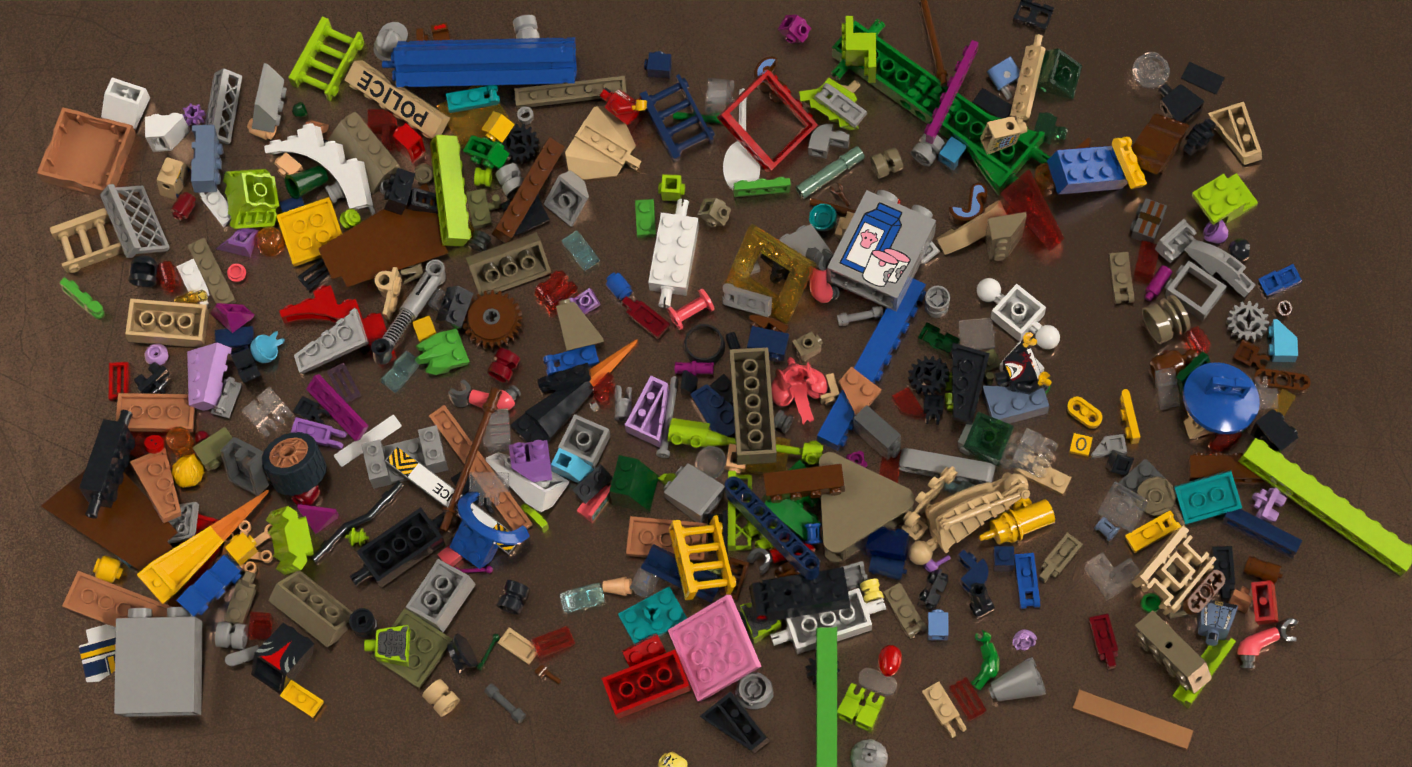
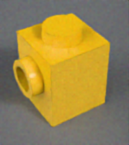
(497, 127)
(241, 548)

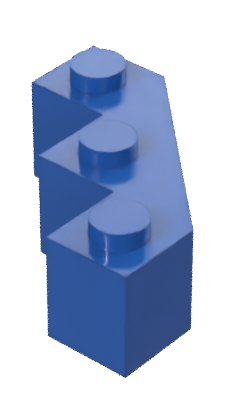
(210, 585)

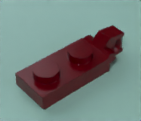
(645, 317)
(1104, 639)

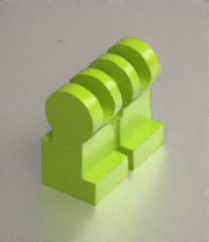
(865, 715)

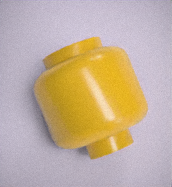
(107, 569)

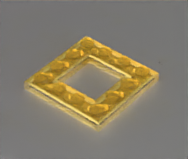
(800, 268)

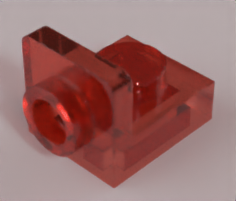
(604, 385)

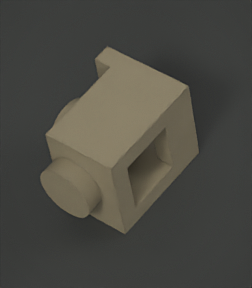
(805, 352)

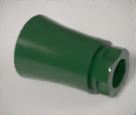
(305, 181)

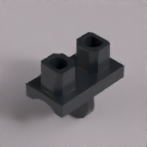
(155, 382)

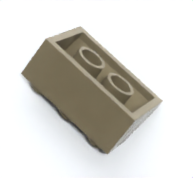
(1004, 234)

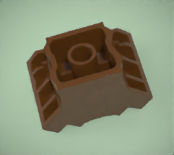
(1159, 143)

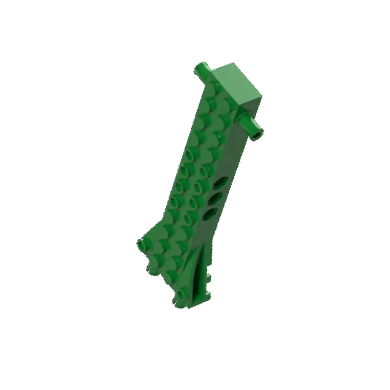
(920, 94)

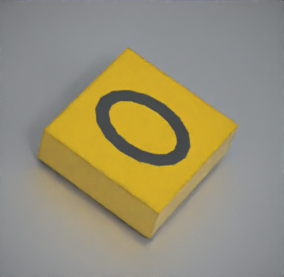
(1081, 445)

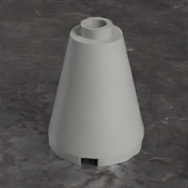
(1018, 682)

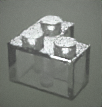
(1111, 579)

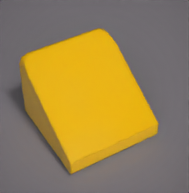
(424, 328)

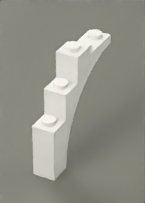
(349, 173)

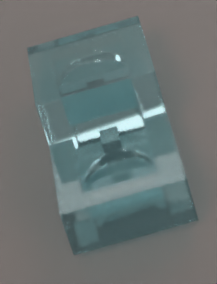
(580, 250)
(401, 372)
(582, 597)

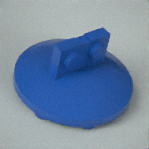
(1221, 398)

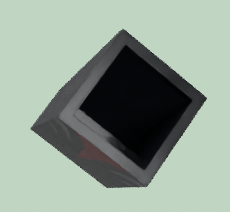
(281, 657)

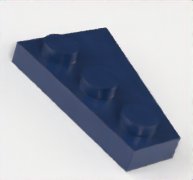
(715, 410)

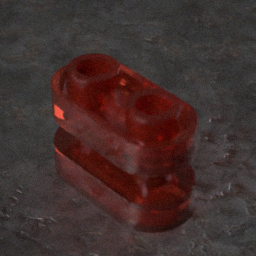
(556, 280)

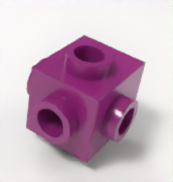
(794, 29)

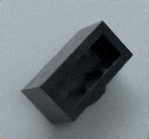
(454, 307)

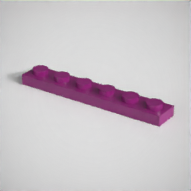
(947, 98)

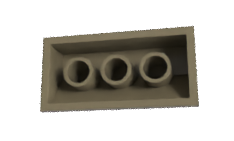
(362, 144)
(509, 264)
(311, 607)

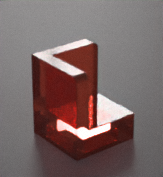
(260, 625)

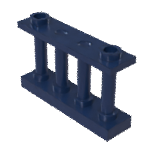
(666, 134)

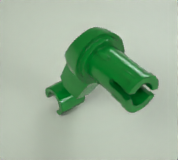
(990, 663)

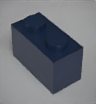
(775, 341)

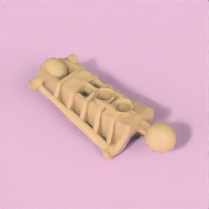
(965, 512)

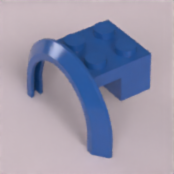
(476, 540)

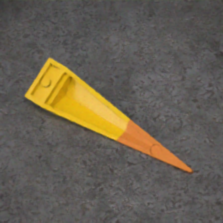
(175, 568)

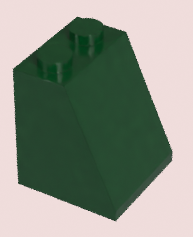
(633, 484)

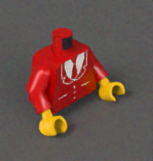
(623, 105)

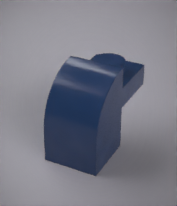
(976, 572)

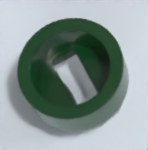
(299, 110)

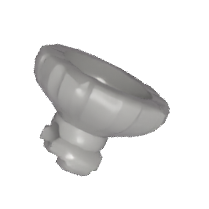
(860, 751)

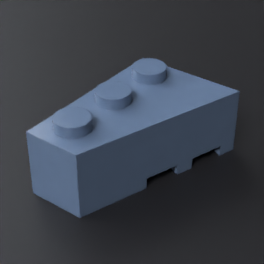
(1013, 406)

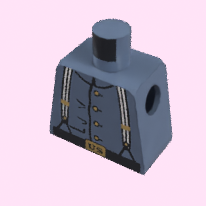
(1216, 621)

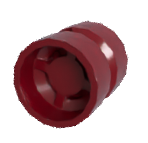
(504, 364)

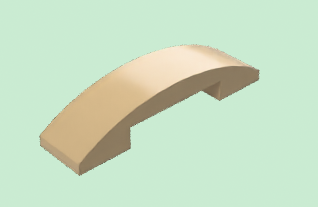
(971, 231)

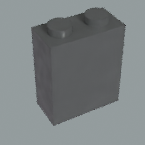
(877, 433)

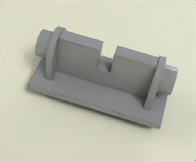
(228, 398)

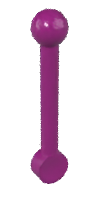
(488, 569)

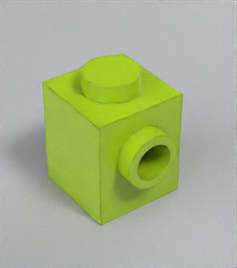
(671, 187)

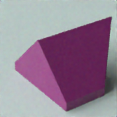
(232, 315)

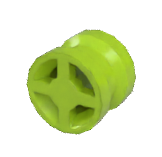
(482, 177)

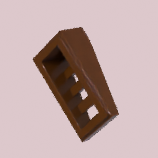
(745, 565)

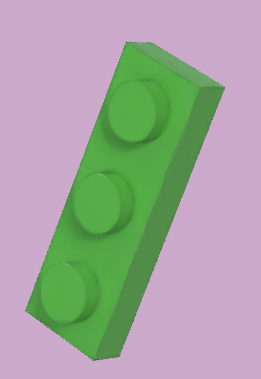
(761, 187)

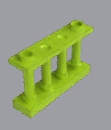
(315, 45)

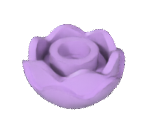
(156, 348)
(1024, 639)

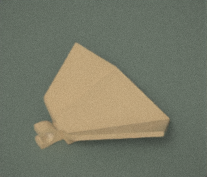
(601, 147)

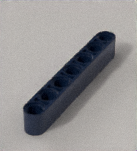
(775, 535)

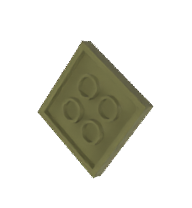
(426, 649)

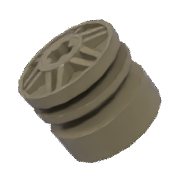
(1166, 318)

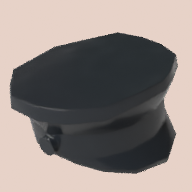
(461, 653)

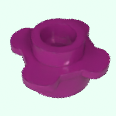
(857, 456)

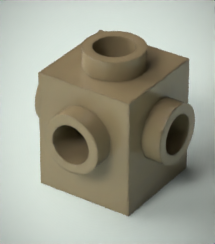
(714, 212)

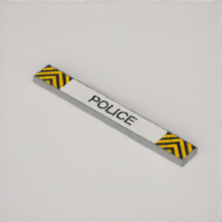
(438, 488)

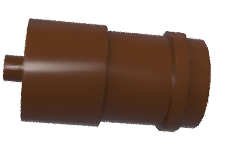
(1262, 569)

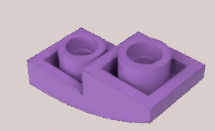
(586, 301)

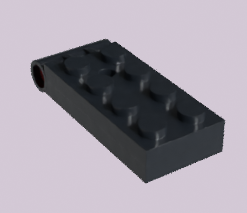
(798, 596)

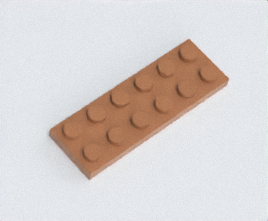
(106, 601)

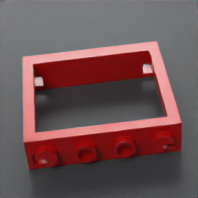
(745, 139)

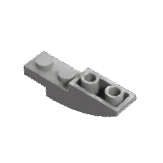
(1216, 260)

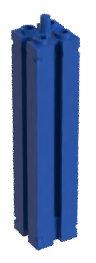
(483, 62)

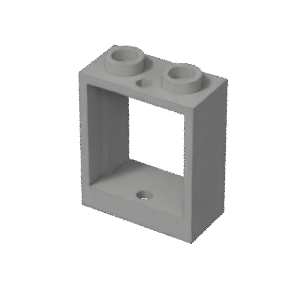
(1190, 306)

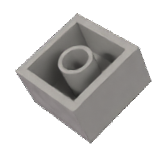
(585, 440)

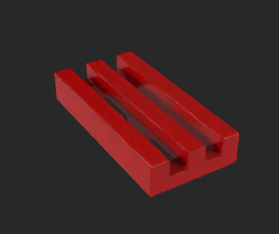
(111, 396)

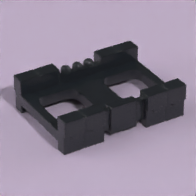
(1035, 9)

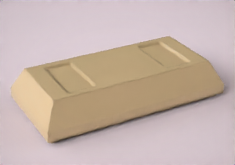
(518, 645)

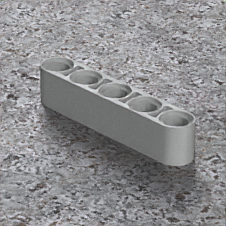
(933, 465)

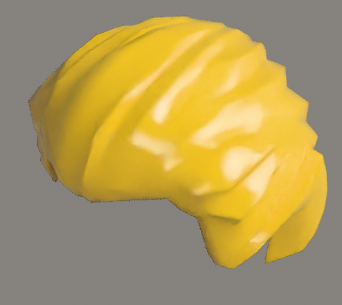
(188, 471)

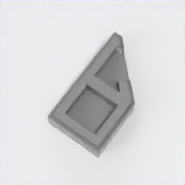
(1110, 443)

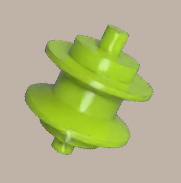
(350, 218)
(357, 537)

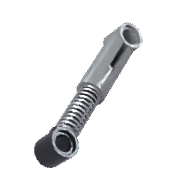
(409, 310)

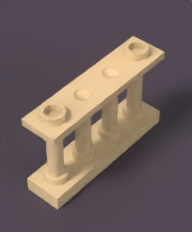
(80, 226)

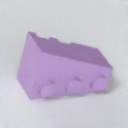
(205, 375)
(649, 412)

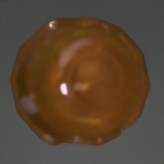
(270, 241)

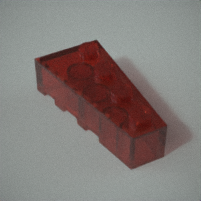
(1026, 197)

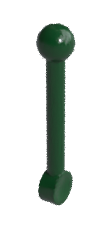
(495, 637)

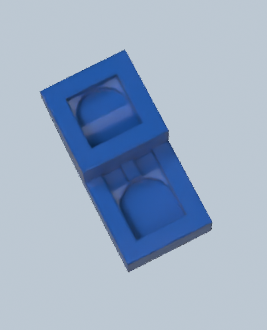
(1281, 280)

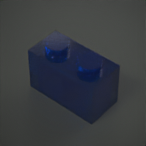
(888, 543)

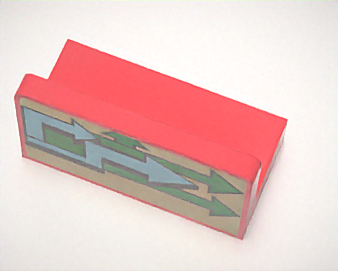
(595, 505)

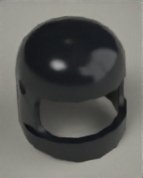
(143, 271)

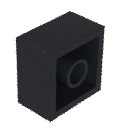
(1275, 432)

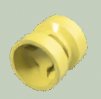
(871, 590)

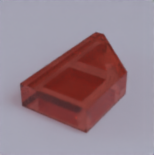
(908, 403)

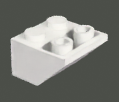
(124, 102)
(165, 131)

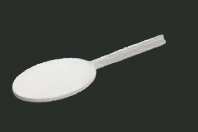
(737, 161)

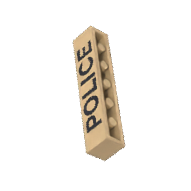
(397, 99)

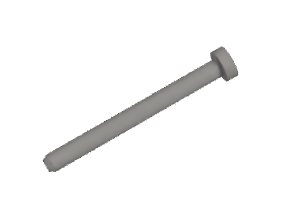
(663, 452)

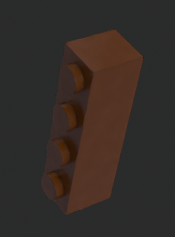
(1207, 465)
(804, 483)

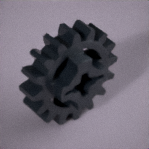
(1199, 136)
(521, 151)
(928, 378)

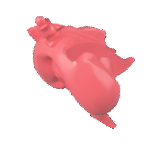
(796, 383)

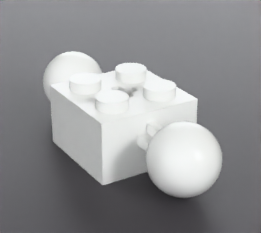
(1018, 324)

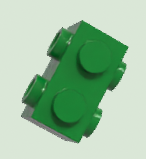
(486, 152)

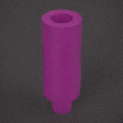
(1157, 283)

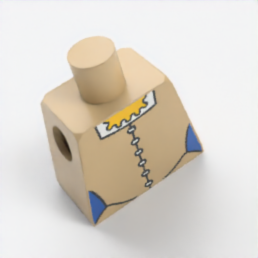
(172, 174)

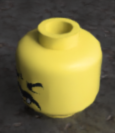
(672, 760)

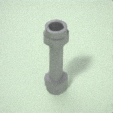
(876, 312)

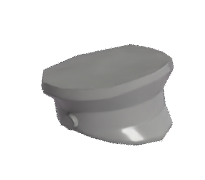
(754, 691)

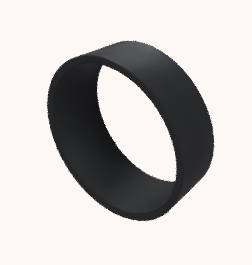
(716, 357)

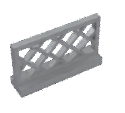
(122, 221)

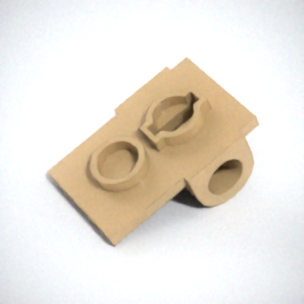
(389, 286)

